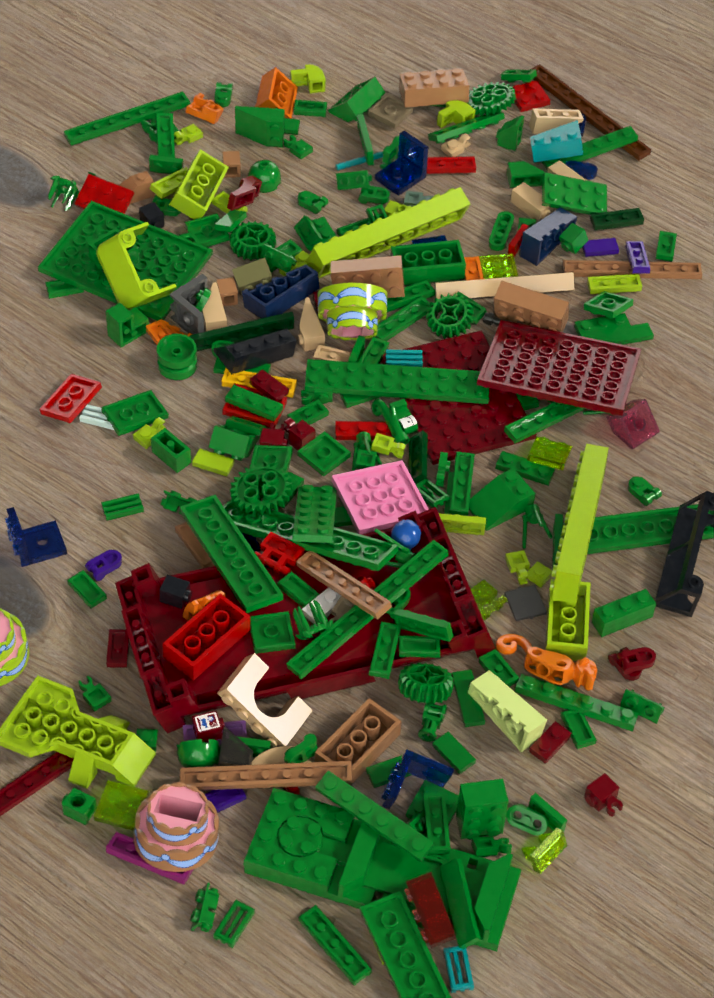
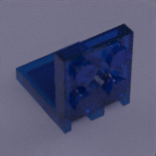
(410, 165)
(26, 541)
(418, 766)

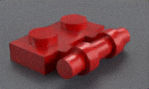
(282, 549)

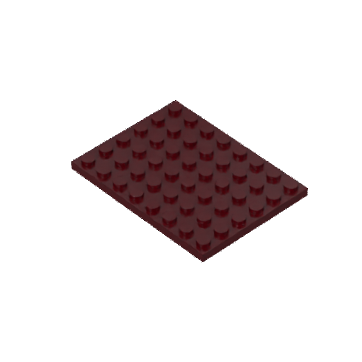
(560, 367)
(461, 424)

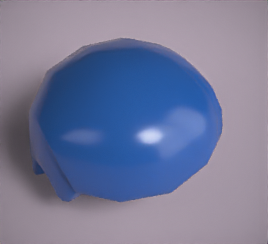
(406, 533)

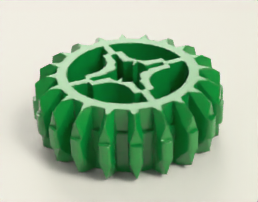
(249, 239)
(453, 307)
(425, 683)

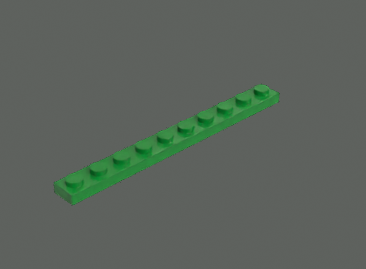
(357, 618)

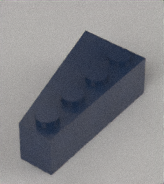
(544, 235)
(281, 293)

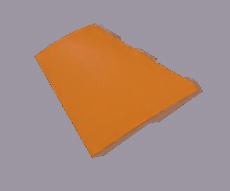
(204, 109)
(195, 606)

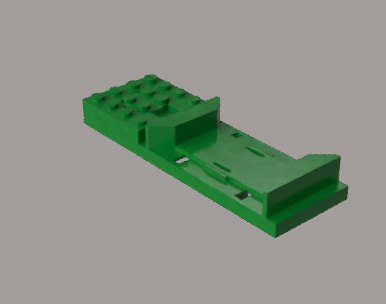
(346, 861)

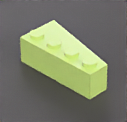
(508, 710)

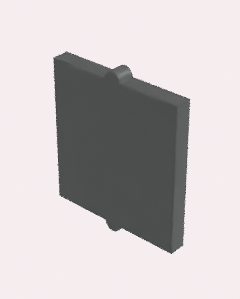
(525, 603)

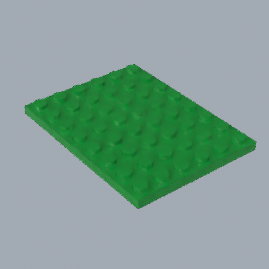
(162, 257)

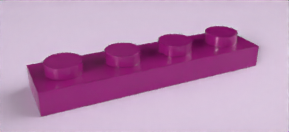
(124, 848)

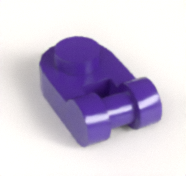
(110, 560)

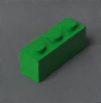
(623, 612)

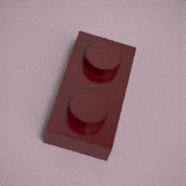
(269, 386)
(117, 648)
(550, 742)

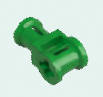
(432, 718)

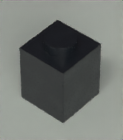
(152, 214)
(175, 592)

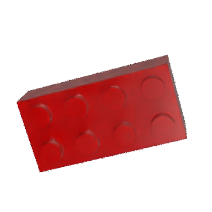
(206, 636)

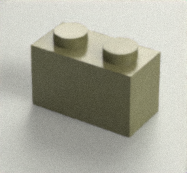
(252, 274)

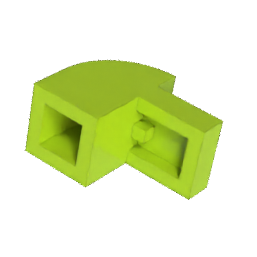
(310, 76)
(456, 112)

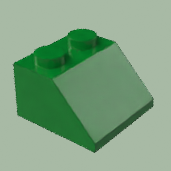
(232, 441)

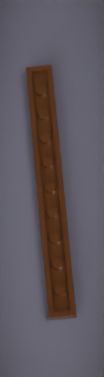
(592, 113)

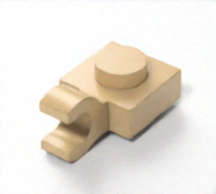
(454, 148)

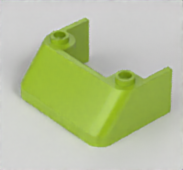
(122, 273)

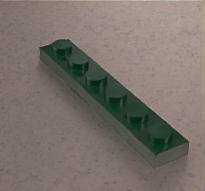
(244, 330)

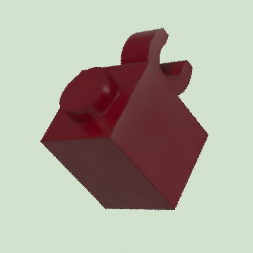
(299, 433)
(273, 436)
(603, 793)

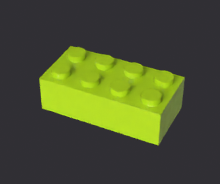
(199, 185)
(569, 624)

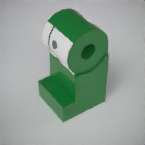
(407, 421)

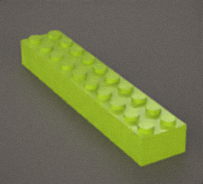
(390, 231)
(578, 524)

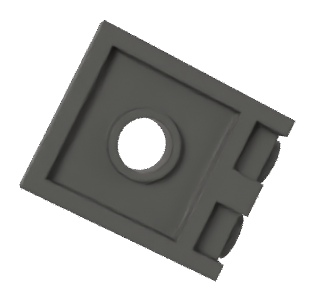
(186, 314)

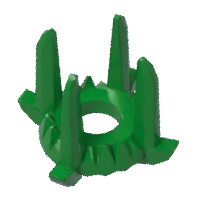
(57, 186)
(321, 621)

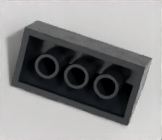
(257, 350)

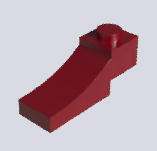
(245, 194)

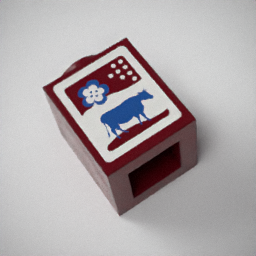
(207, 726)

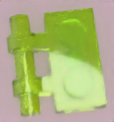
(484, 594)

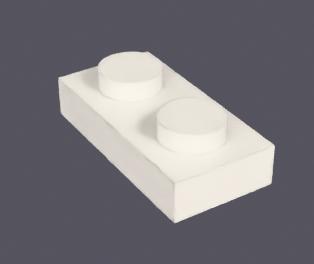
(327, 601)

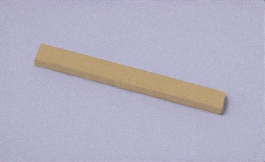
(489, 287)

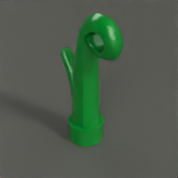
(379, 407)

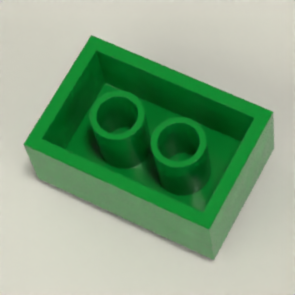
(482, 809)

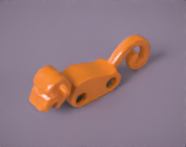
(549, 663)

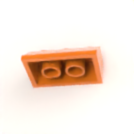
(277, 92)

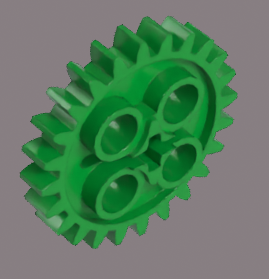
(491, 98)
(247, 489)

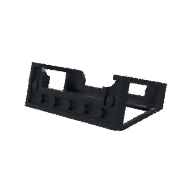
(677, 574)

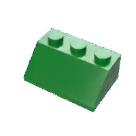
(358, 100)

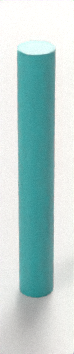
(357, 161)

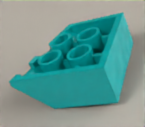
(557, 143)

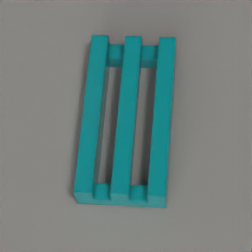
(401, 357)
(461, 986)

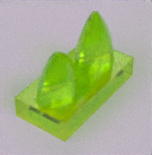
(550, 847)

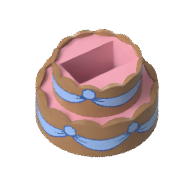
(176, 828)

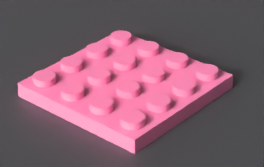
(378, 496)

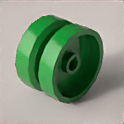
(177, 356)

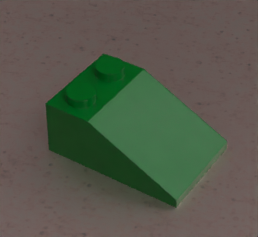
(261, 125)
(502, 499)

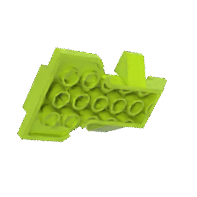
(51, 721)

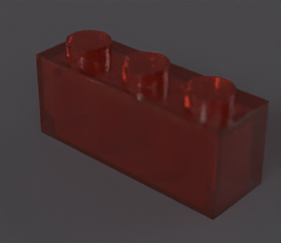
(429, 910)

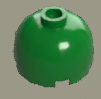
(268, 173)
(198, 753)

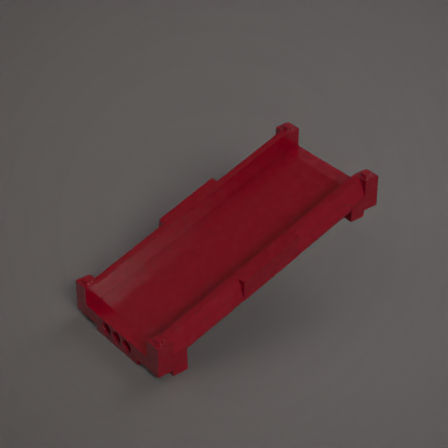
(173, 695)

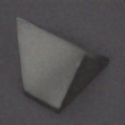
(233, 751)

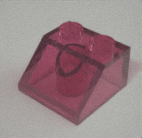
(635, 425)

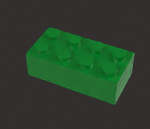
(431, 261)

